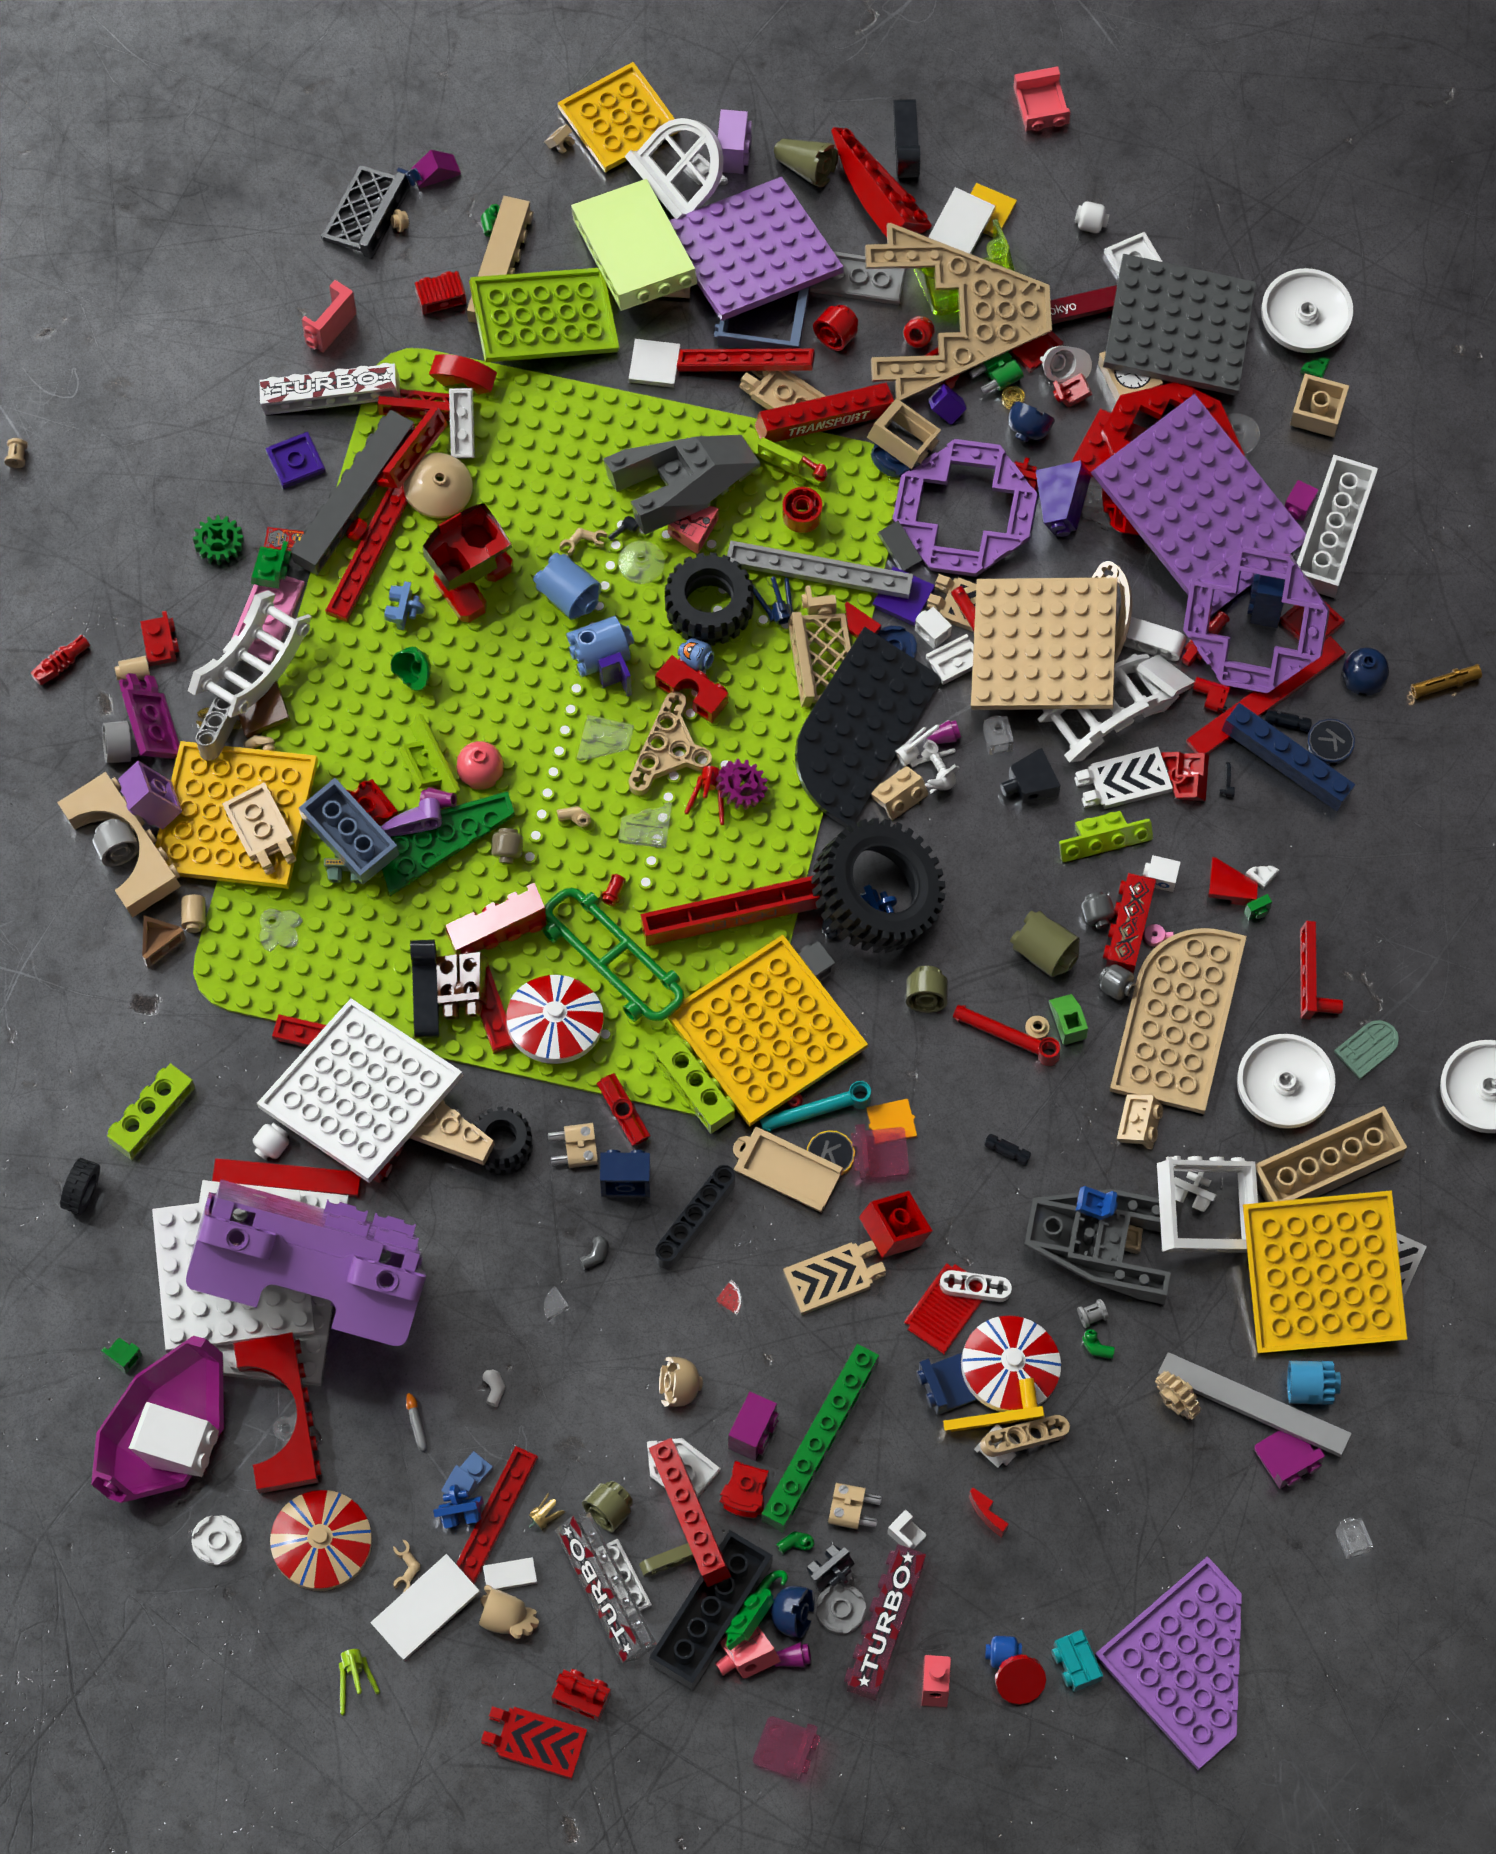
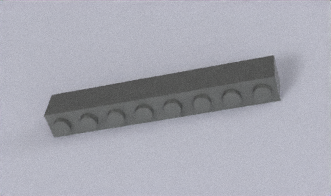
(351, 494)

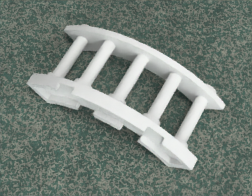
(237, 650)
(1121, 717)

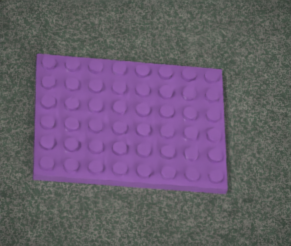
(1196, 497)

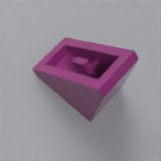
(436, 167)

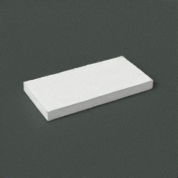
(425, 1607)

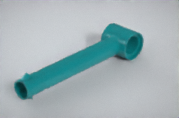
(819, 1107)

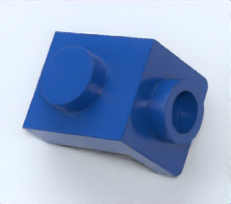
(1096, 1203)

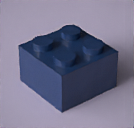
(625, 1173)

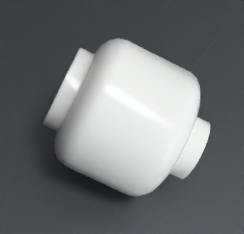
(1091, 217)
(271, 1141)

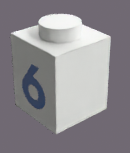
(1164, 871)

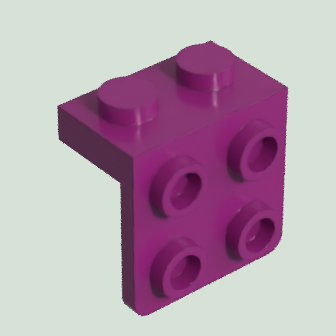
(1288, 1458)

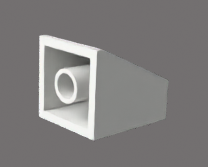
(173, 1440)

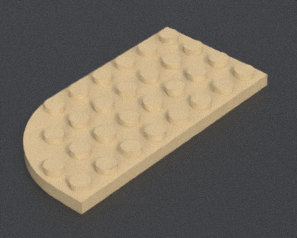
(1179, 1018)

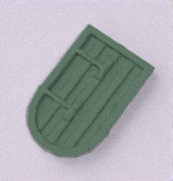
(1368, 1047)

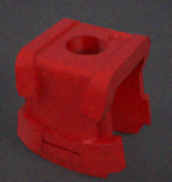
(745, 1490)

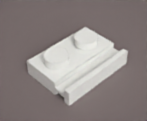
(952, 659)

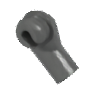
(598, 1253)

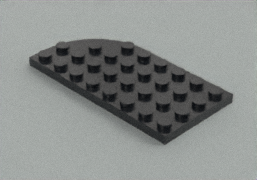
(860, 724)

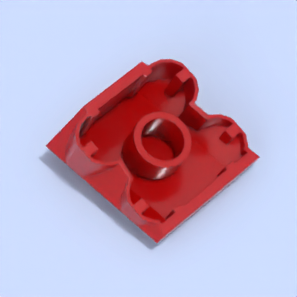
(374, 802)

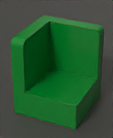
(122, 1355)

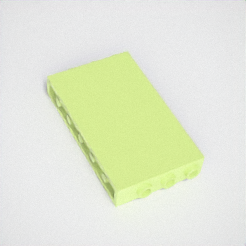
(634, 244)

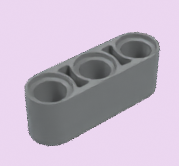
(215, 729)

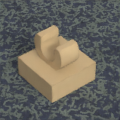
(559, 137)

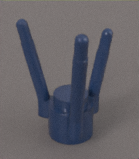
(781, 611)

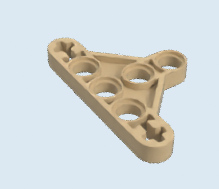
(664, 757)

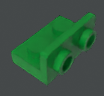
(271, 566)

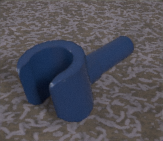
(412, 175)

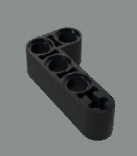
(906, 138)
(425, 988)

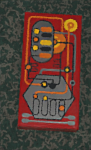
(276, 536)

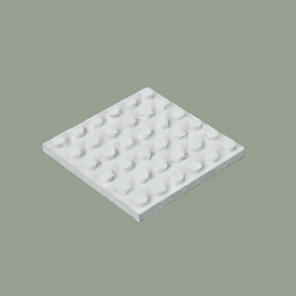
(360, 1090)
(212, 1317)

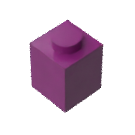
(1301, 500)

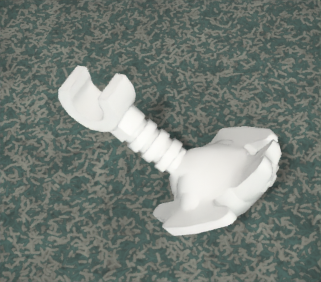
(945, 778)

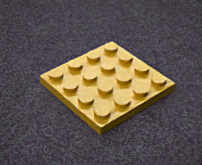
(615, 115)

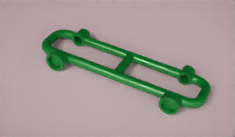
(635, 1007)

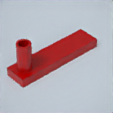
(1309, 1001)

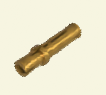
(1455, 678)

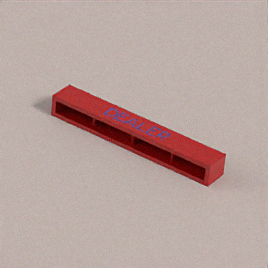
(728, 911)

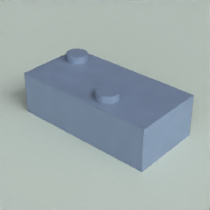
(349, 831)

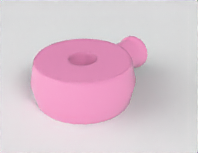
(1160, 934)

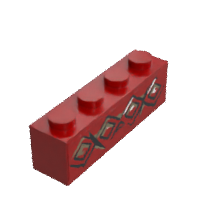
(1130, 922)

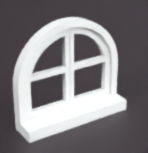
(662, 183)

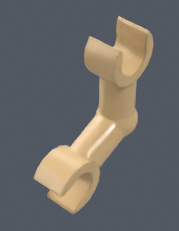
(580, 534)
(413, 1566)

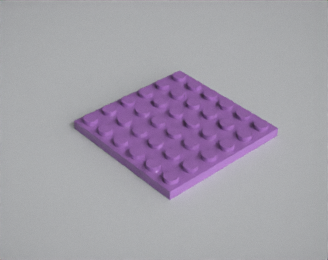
(754, 248)

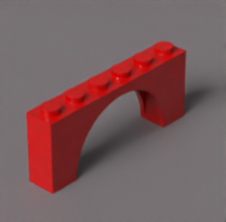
(296, 1461)

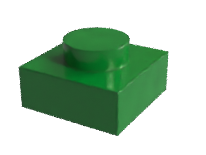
(1258, 907)

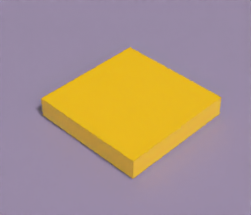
(1003, 204)

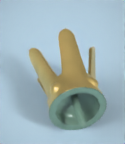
(538, 1515)

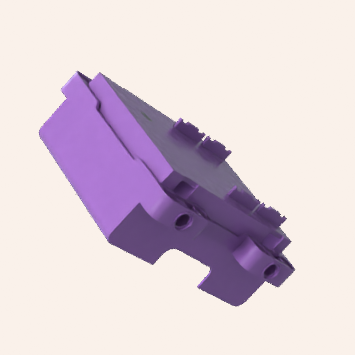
(312, 1252)

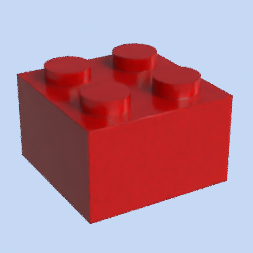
(895, 1224)

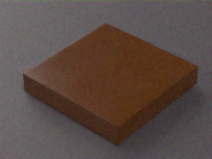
(265, 713)

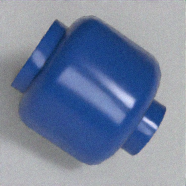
(1001, 1649)

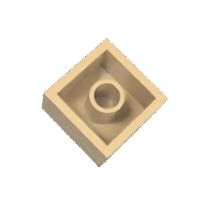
(1319, 405)

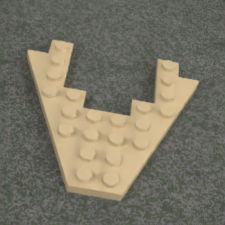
(995, 310)

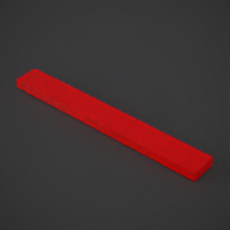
(367, 554)
(1212, 736)

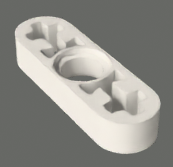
(991, 1296)

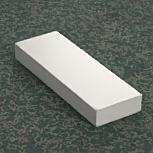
(462, 423)

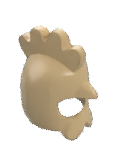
(506, 1614)

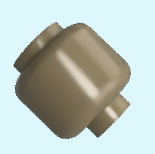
(507, 845)

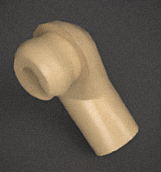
(260, 741)
(575, 814)

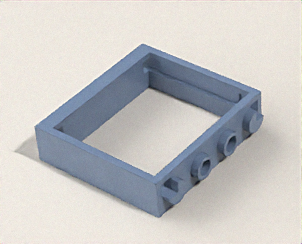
(739, 341)

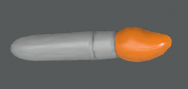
(411, 1405)

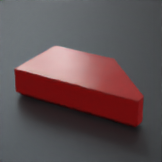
(857, 620)

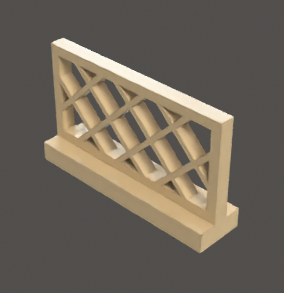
(802, 653)

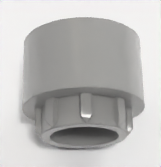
(119, 742)
(115, 842)

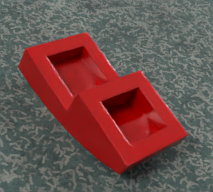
(983, 1507)

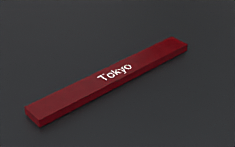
(1082, 304)

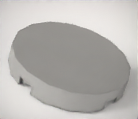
(841, 1609)

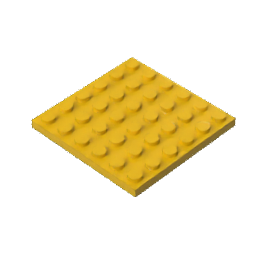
(202, 837)
(767, 1030)
(1324, 1271)

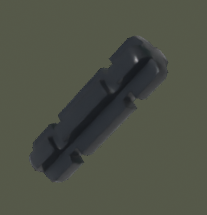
(1288, 720)
(1007, 1149)

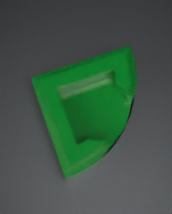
(1316, 367)

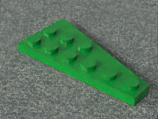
(459, 829)

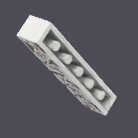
(329, 388)

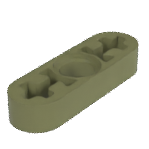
(666, 1560)

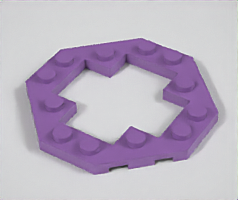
(993, 544)
(1296, 591)

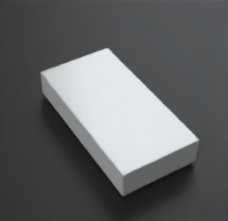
(510, 1574)

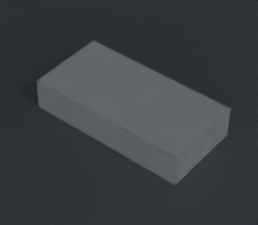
(899, 546)

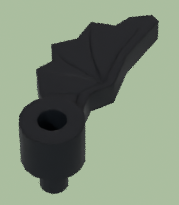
(1229, 791)

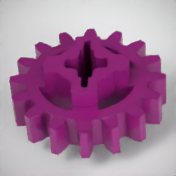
(750, 792)

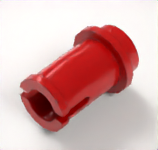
(612, 893)

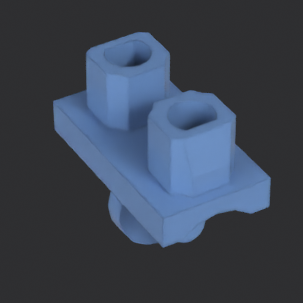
(399, 614)

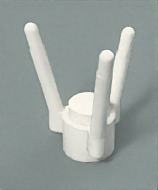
(908, 752)

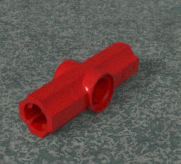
(616, 1096)

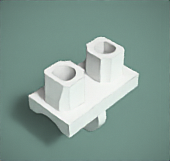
(1203, 1196)

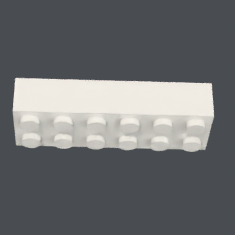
(1335, 523)

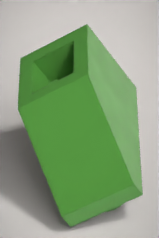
(1069, 1019)

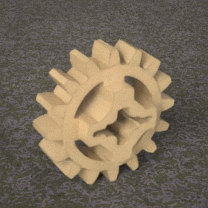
(1178, 1395)

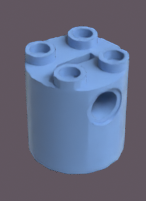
(568, 586)
(598, 642)

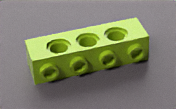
(711, 1116)
(133, 1142)

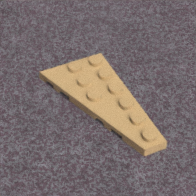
(453, 1134)

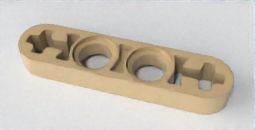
(1024, 1435)

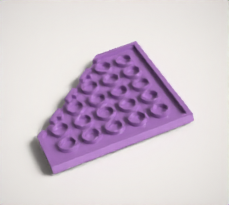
(1185, 1662)

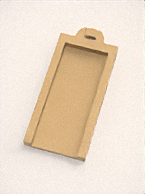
(786, 1168)

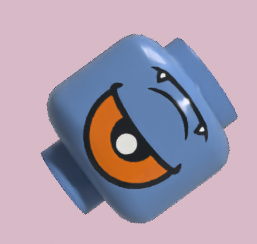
(696, 654)

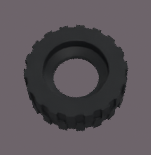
(80, 1186)

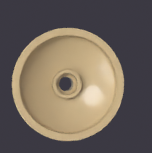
(436, 497)

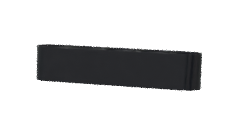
(692, 1227)

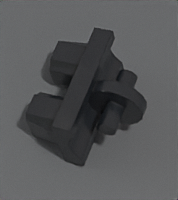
(832, 1571)

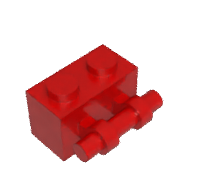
(581, 1695)

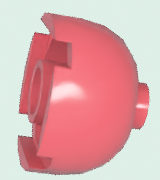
(480, 765)

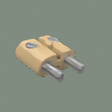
(579, 1146)
(848, 1505)

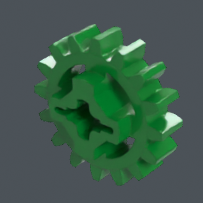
(218, 548)

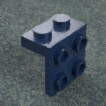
(944, 1384)

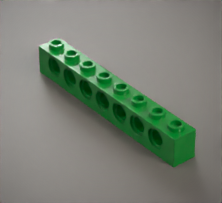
(820, 1438)

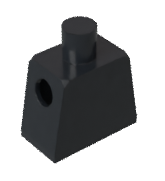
(1032, 778)

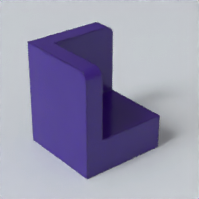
(947, 404)

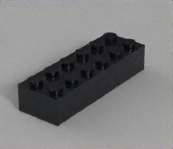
(708, 1612)

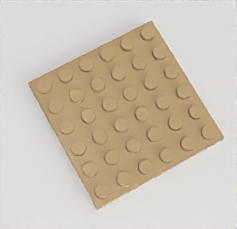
(1044, 643)

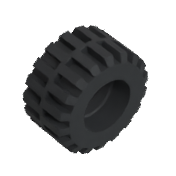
(514, 1124)

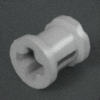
(1093, 1313)

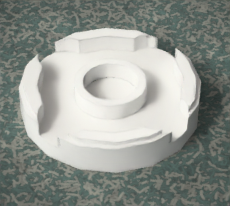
(216, 1540)

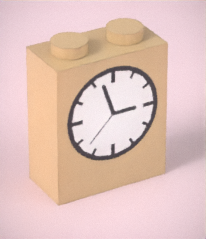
(1124, 382)

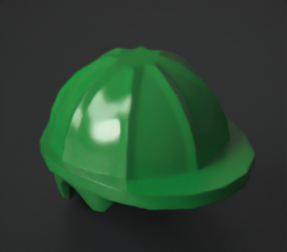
(412, 667)

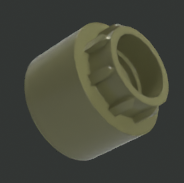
(927, 989)
(608, 1505)

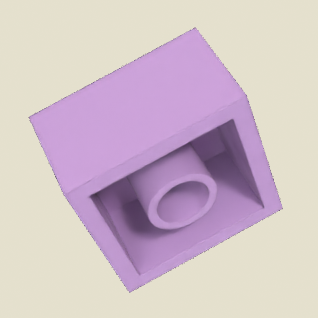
(735, 140)

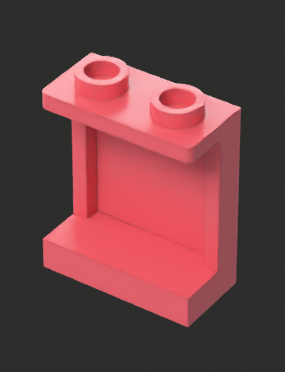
(1041, 99)
(333, 320)

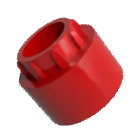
(836, 327)
(802, 499)

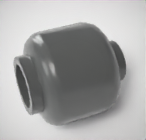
(1098, 910)
(1117, 982)

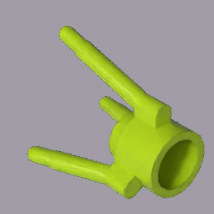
(352, 1663)

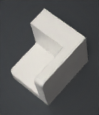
(905, 1531)

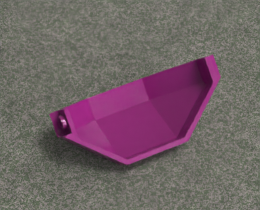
(182, 1380)

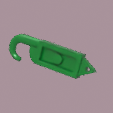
(753, 1610)

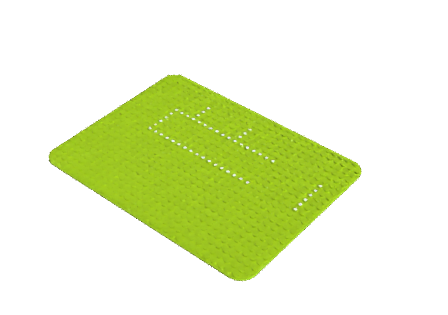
(519, 689)

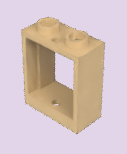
(912, 423)

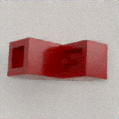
(457, 369)

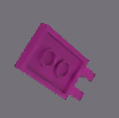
(149, 717)

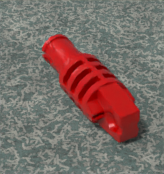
(1215, 627)
(59, 660)

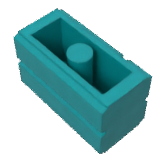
(1077, 1660)

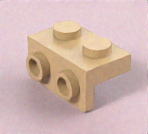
(900, 792)

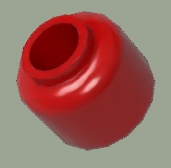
(914, 336)

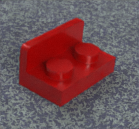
(158, 640)

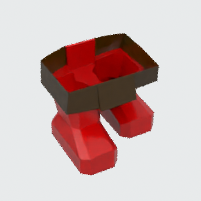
(465, 551)

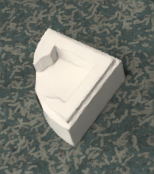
(1262, 875)

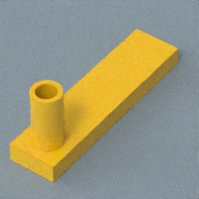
(1029, 1412)

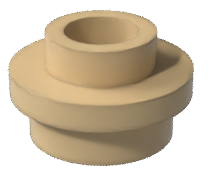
(399, 220)
(1041, 1033)

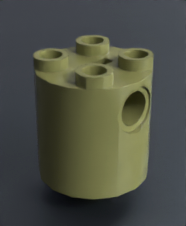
(1046, 944)

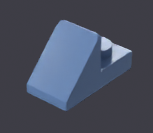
(469, 1474)

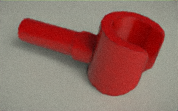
(819, 470)

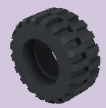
(709, 572)

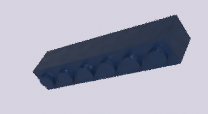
(1288, 757)

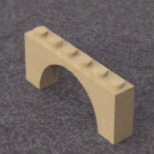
(152, 876)

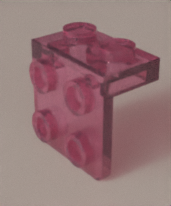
(880, 1152)
(786, 1747)

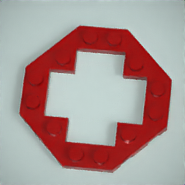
(1153, 402)

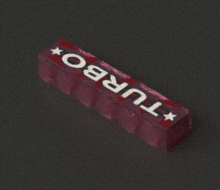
(886, 1622)

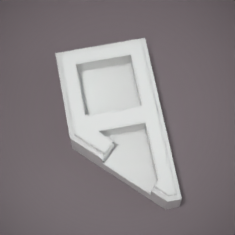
(704, 167)

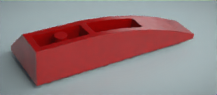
(876, 188)

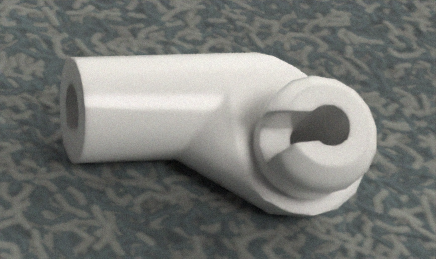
(497, 1386)

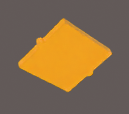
(892, 1115)

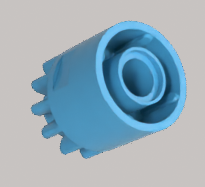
(1312, 1382)

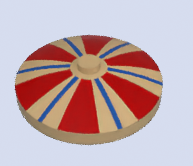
(321, 1540)

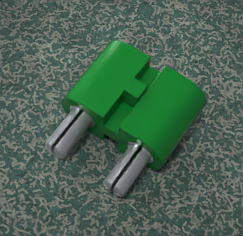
(1001, 370)

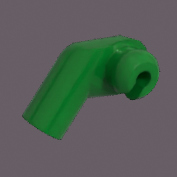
(488, 219)
(1094, 1346)
(797, 1540)

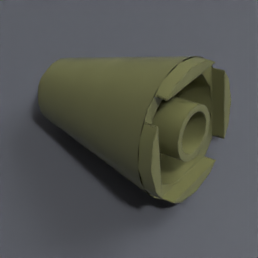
(808, 159)

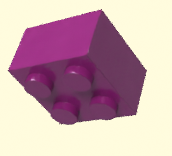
(752, 1426)

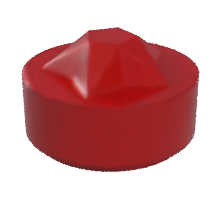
(356, 529)

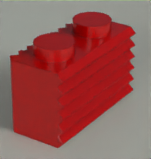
(440, 292)

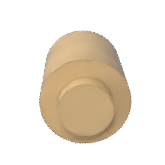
(135, 665)
(193, 913)

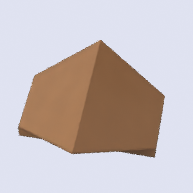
(159, 939)

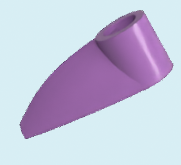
(418, 819)

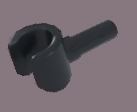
(628, 523)

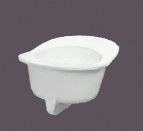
(1065, 362)

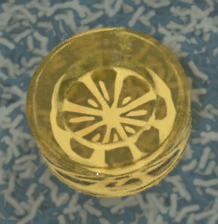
(1012, 394)

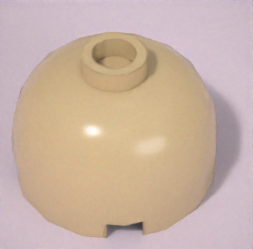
(679, 1382)

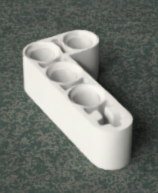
(1153, 638)

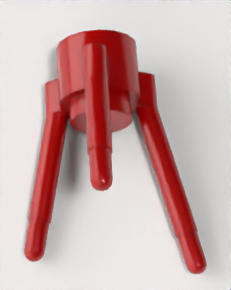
(708, 782)

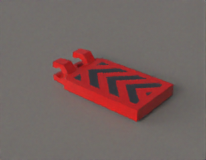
(536, 1741)

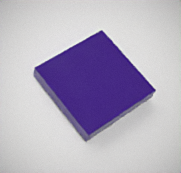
(295, 460)
(904, 608)

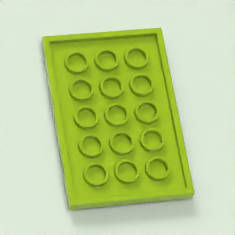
(543, 314)

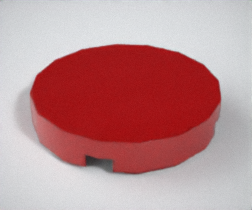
(1020, 1679)

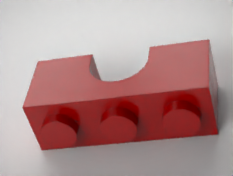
(677, 675)

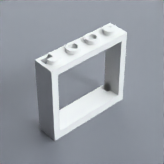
(1247, 1195)

